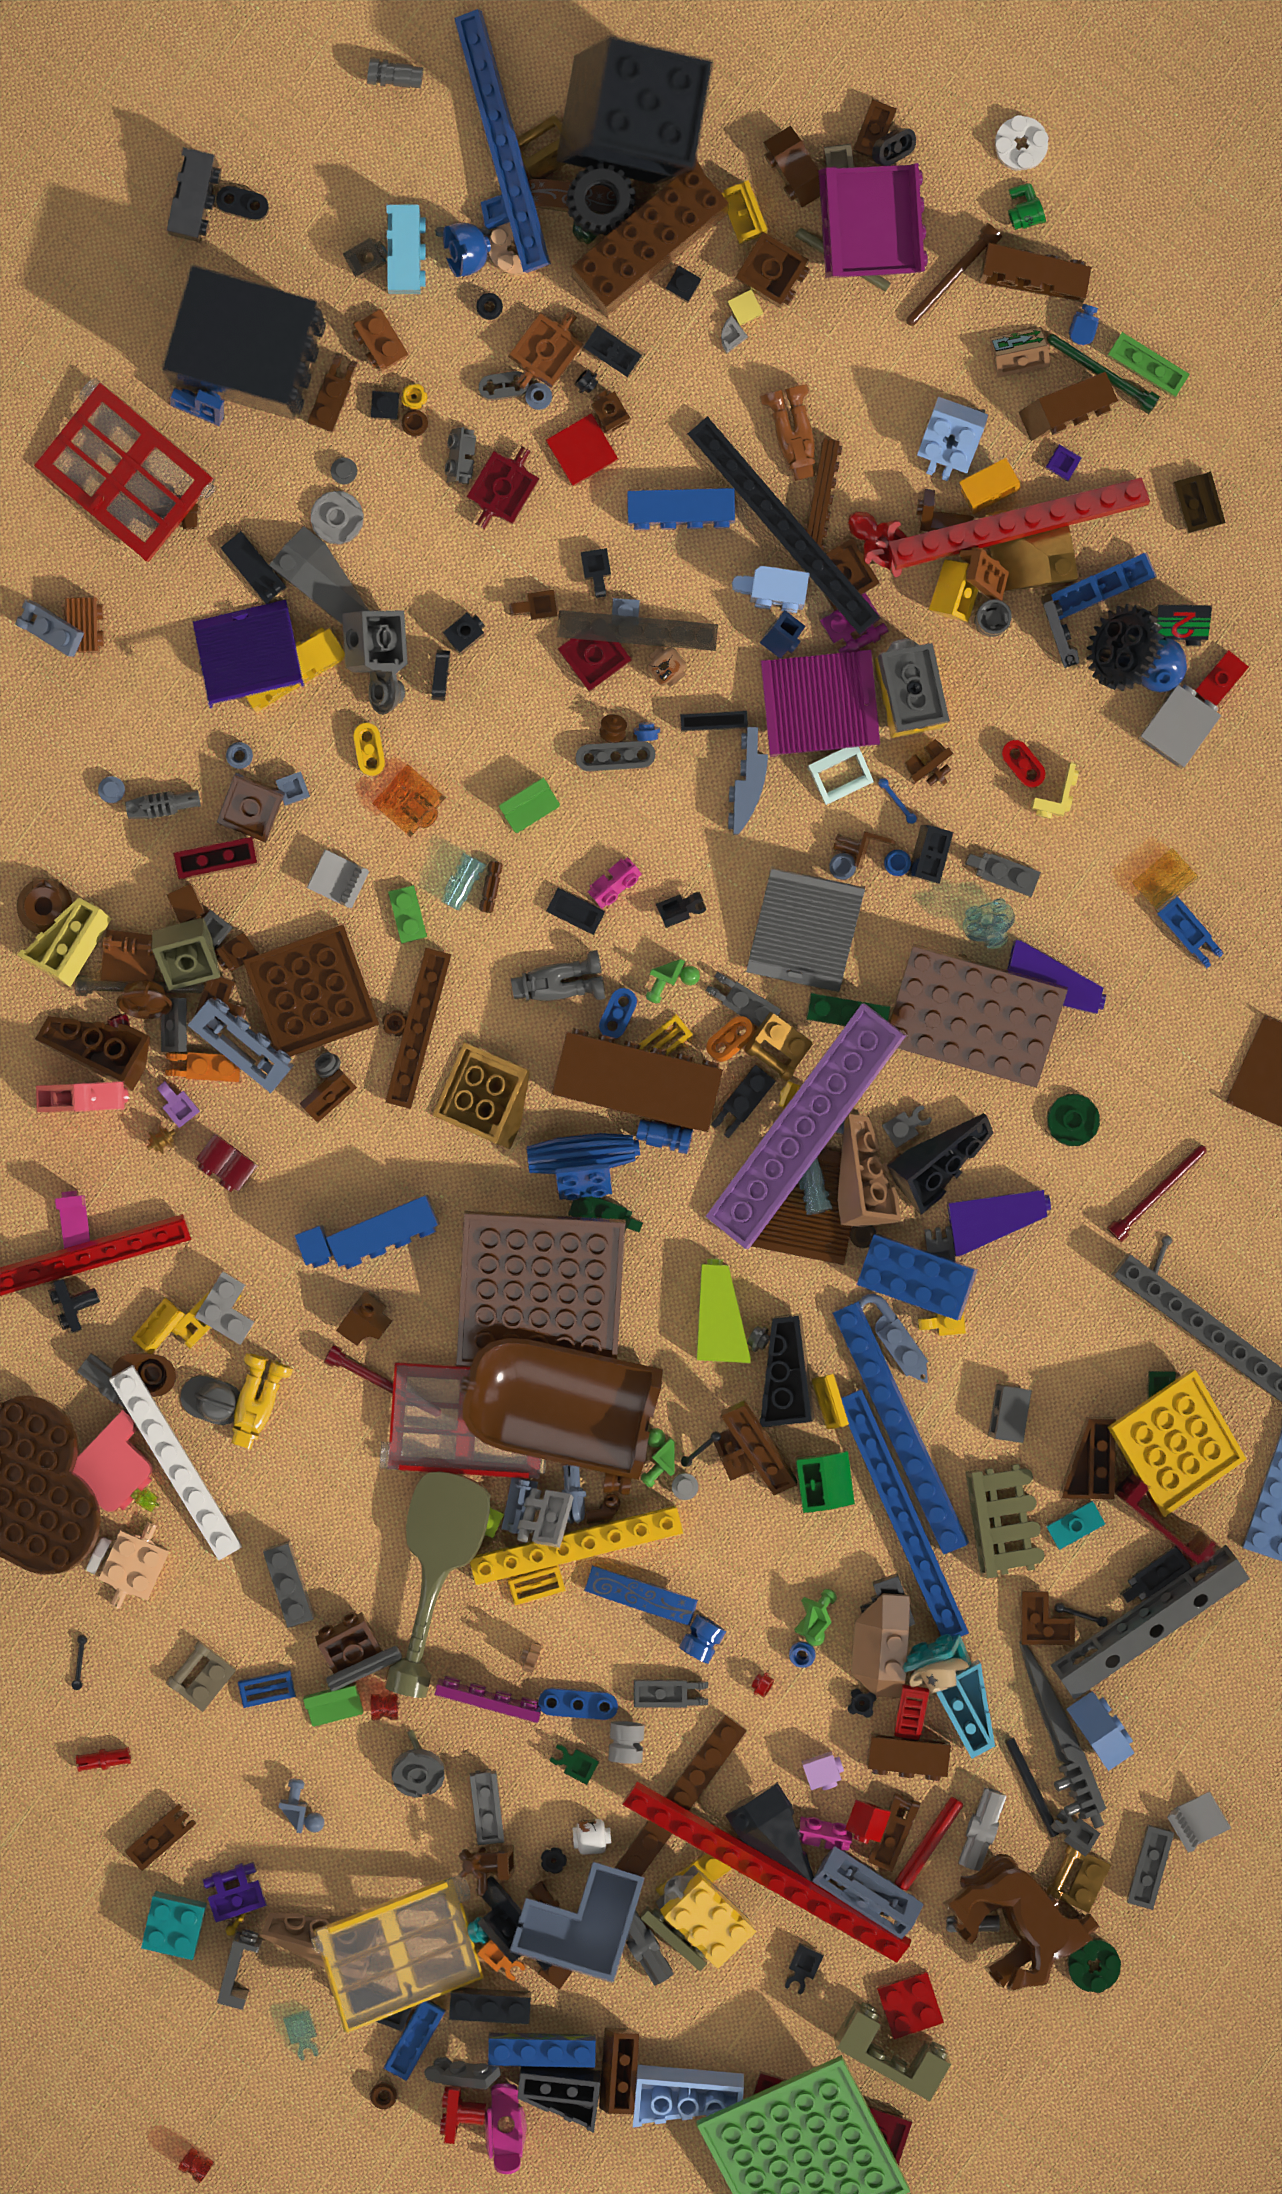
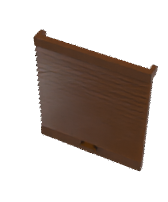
(1260, 1076)
(814, 1235)

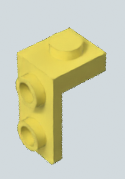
(1048, 808)

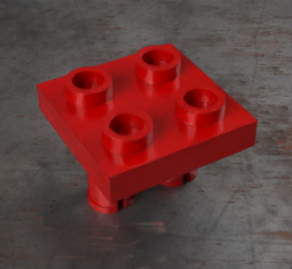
(458, 2112)

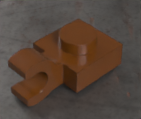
(539, 605)

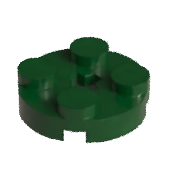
(1098, 1980)

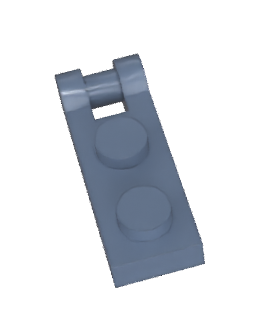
(50, 628)

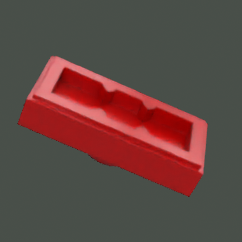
(1221, 678)

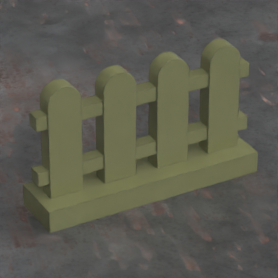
(983, 1510)

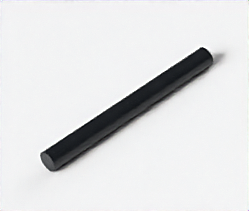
(1031, 1785)

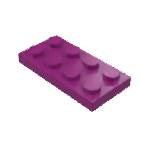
(498, 1702)

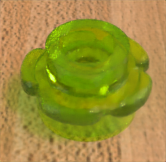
(147, 1500)

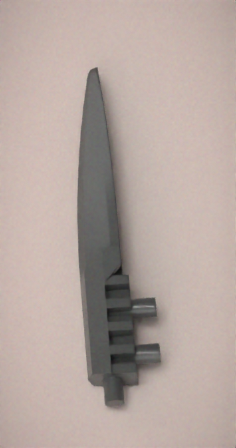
(1067, 1747)

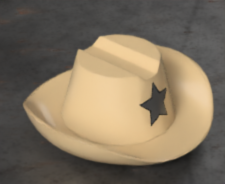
(938, 1675)

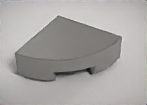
(732, 335)

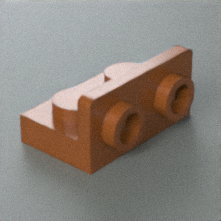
(380, 339)
(985, 573)

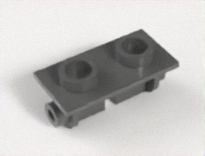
(458, 468)

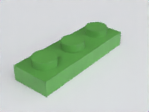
(1148, 365)

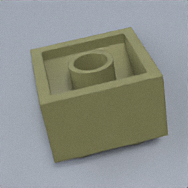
(185, 954)

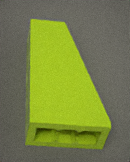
(719, 1319)

